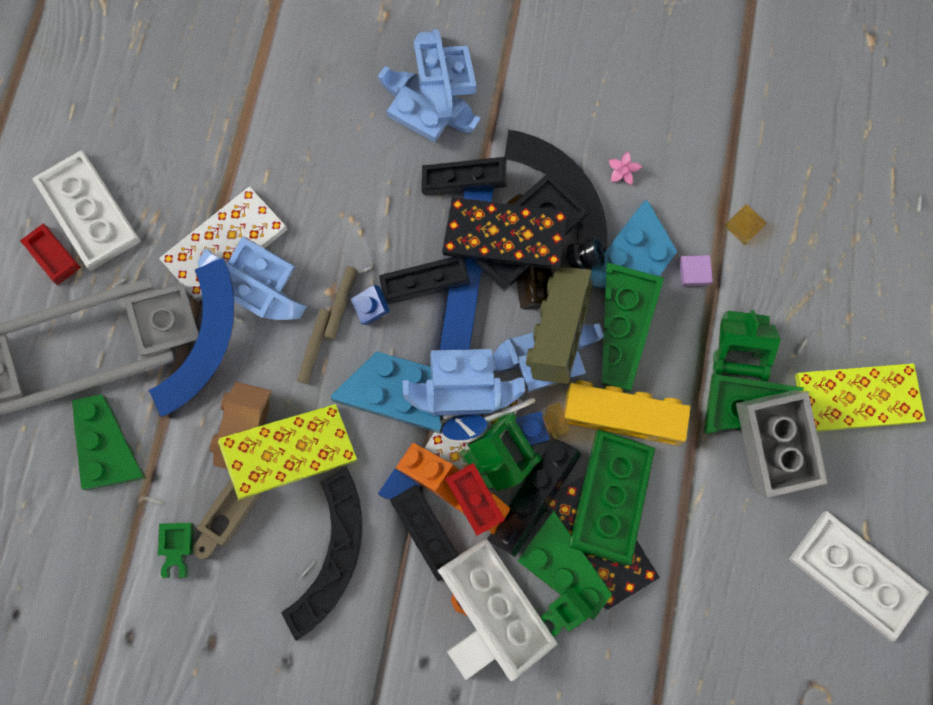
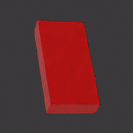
(50, 254)

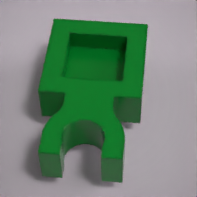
(175, 543)
(567, 612)

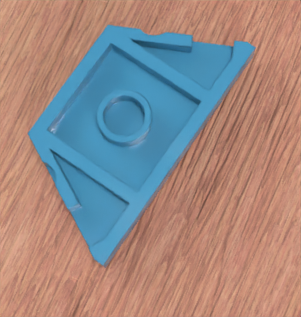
(639, 246)
(379, 390)

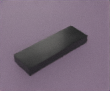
(464, 176)
(424, 279)
(424, 529)

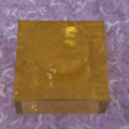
(745, 224)
(555, 421)

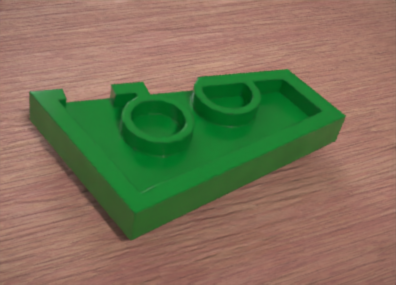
(101, 446)

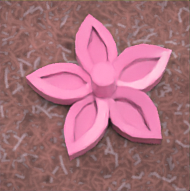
(623, 168)

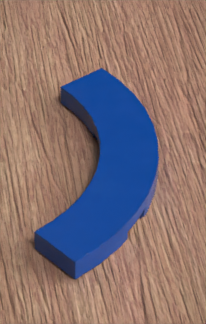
(211, 342)

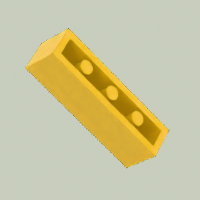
(626, 413)

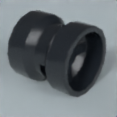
(585, 254)

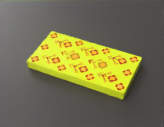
(863, 397)
(286, 451)

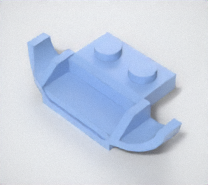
(443, 71)
(419, 113)
(259, 280)
(514, 351)
(462, 385)

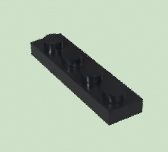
(535, 496)

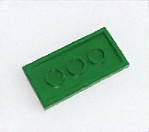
(612, 498)

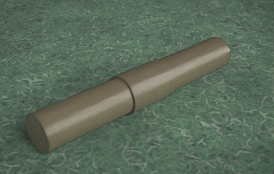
(340, 303)
(313, 346)

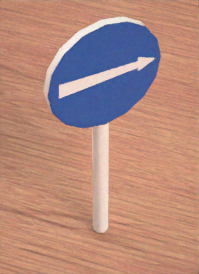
(471, 427)

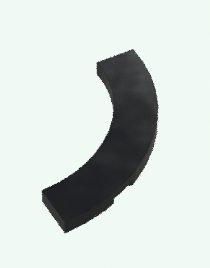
(549, 159)
(340, 558)

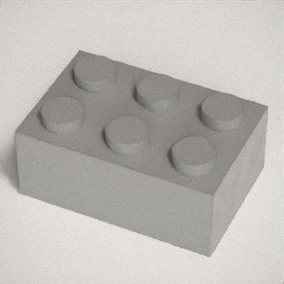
(781, 443)

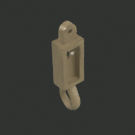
(229, 506)

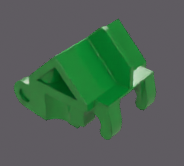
(749, 334)
(493, 458)

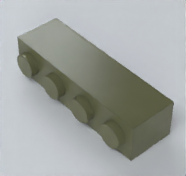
(561, 325)

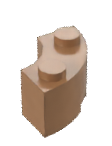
(243, 410)

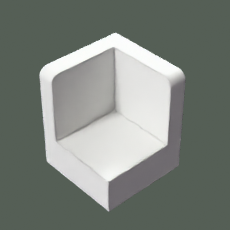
(470, 654)

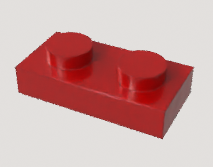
(475, 499)

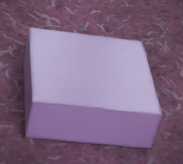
(695, 270)

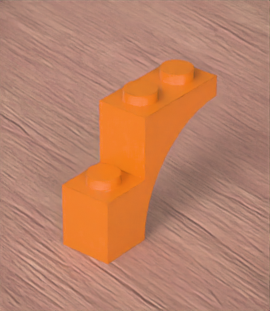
(431, 472)

